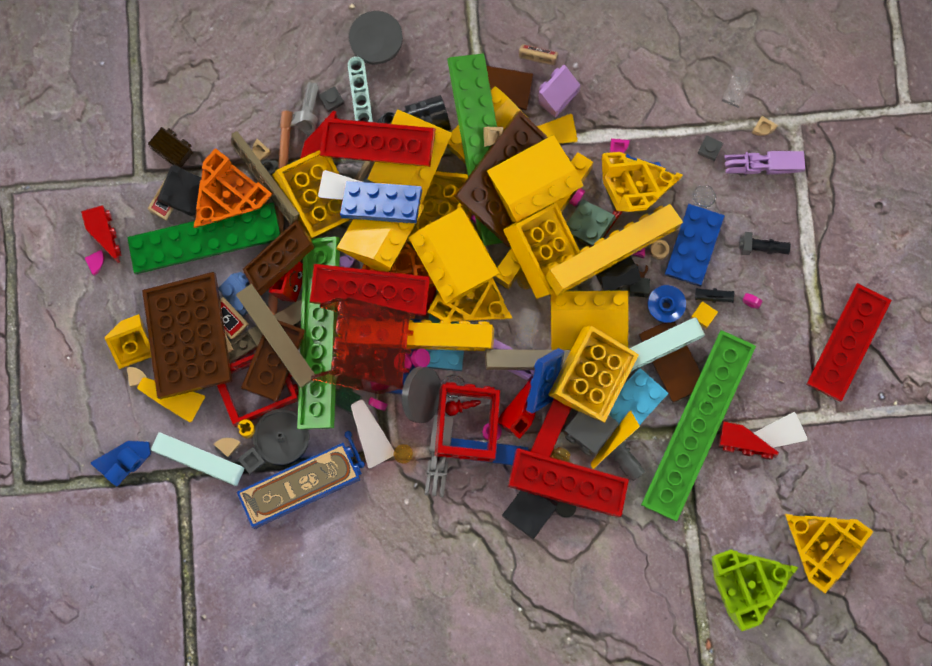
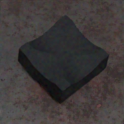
(180, 190)
(620, 274)
(529, 512)

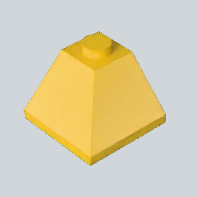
(129, 342)

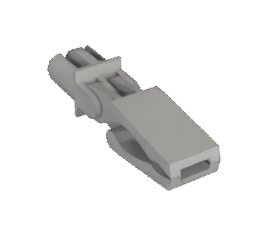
(435, 465)

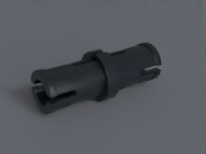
(771, 246)
(714, 295)

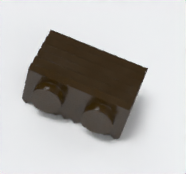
(170, 147)

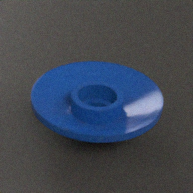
(670, 295)

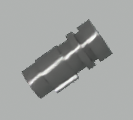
(628, 462)

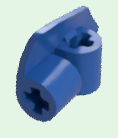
(122, 460)

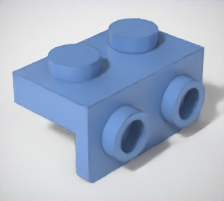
(233, 285)

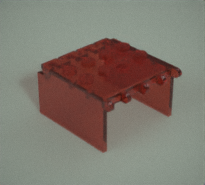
(369, 346)

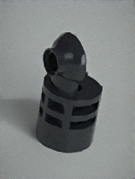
(429, 110)

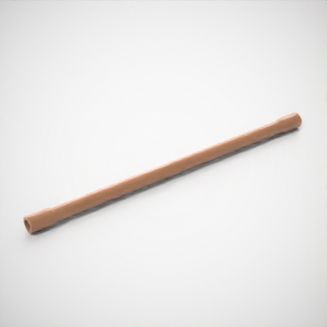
(286, 118)

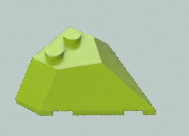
(749, 585)

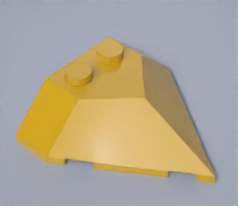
(634, 183)
(480, 304)
(827, 546)

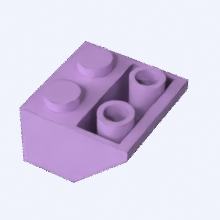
(558, 91)

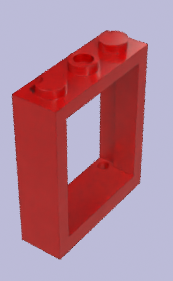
(468, 390)
(229, 404)

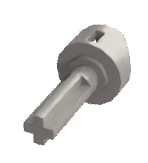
(304, 119)

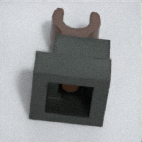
(642, 287)

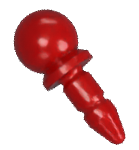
(452, 407)

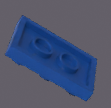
(545, 374)

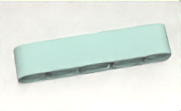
(359, 93)
(667, 342)
(197, 459)

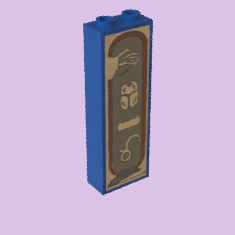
(299, 485)

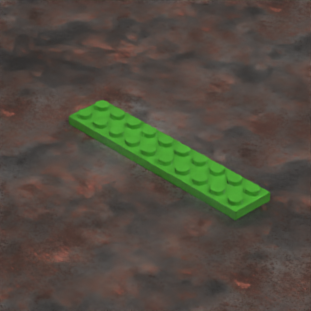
(474, 113)
(317, 398)
(698, 425)

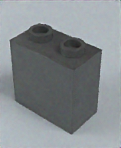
(589, 432)

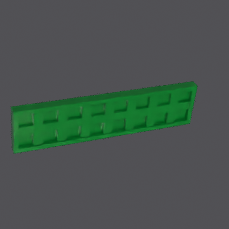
(186, 244)

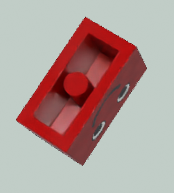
(289, 285)

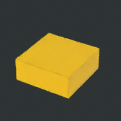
(704, 314)

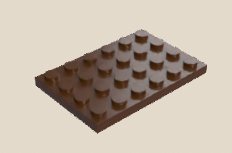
(478, 191)
(187, 335)

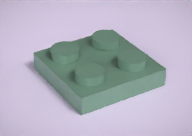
(589, 223)

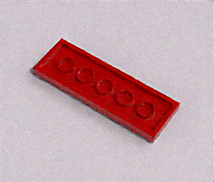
(377, 142)
(382, 288)
(848, 342)
(568, 483)

